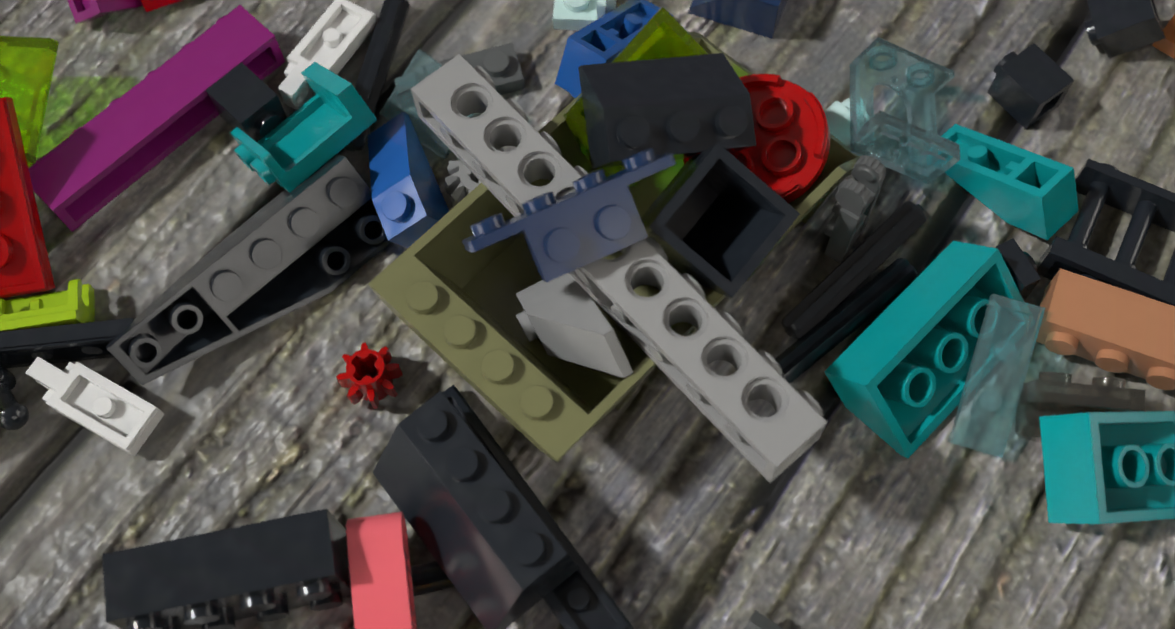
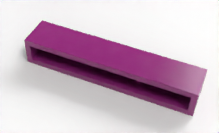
(149, 119)

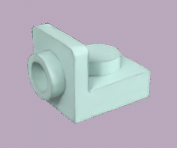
(579, 13)

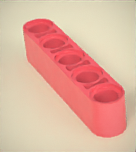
(380, 572)

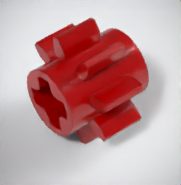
(369, 388)

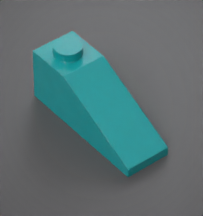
(1014, 182)

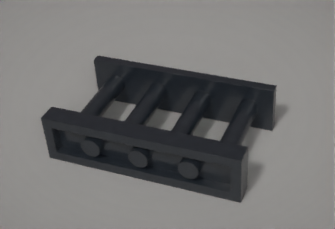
(1147, 205)

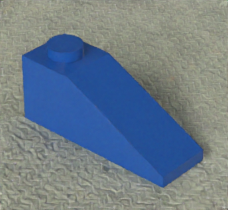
(602, 41)
(403, 182)

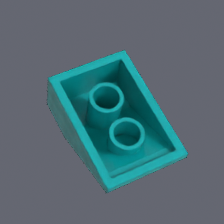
(1109, 466)

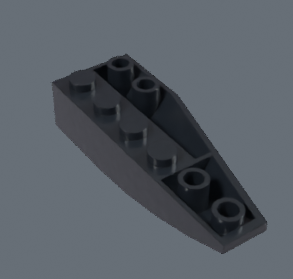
(262, 271)

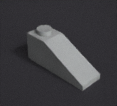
(571, 326)

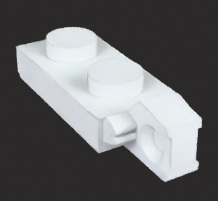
(328, 43)
(97, 404)

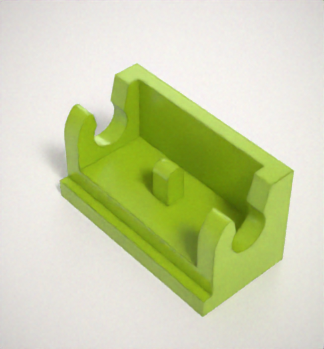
(49, 309)

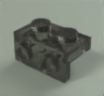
(1057, 395)

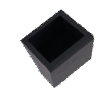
(717, 220)

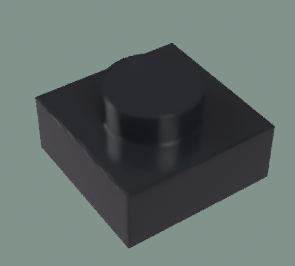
(1021, 266)

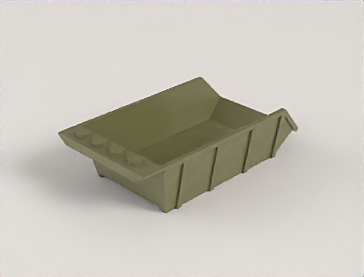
(469, 303)

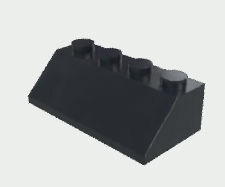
(471, 515)

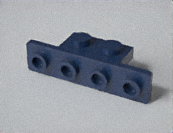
(579, 225)

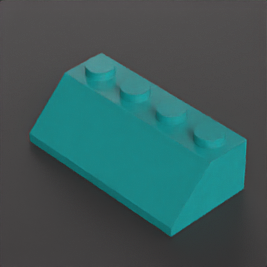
(918, 352)

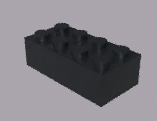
(230, 575)

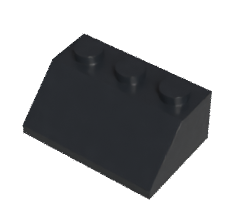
(664, 106)

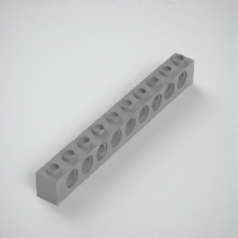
(766, 442)

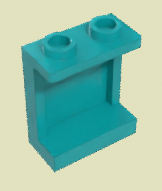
(309, 134)

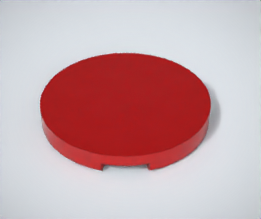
(788, 133)

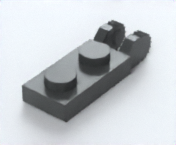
(854, 206)

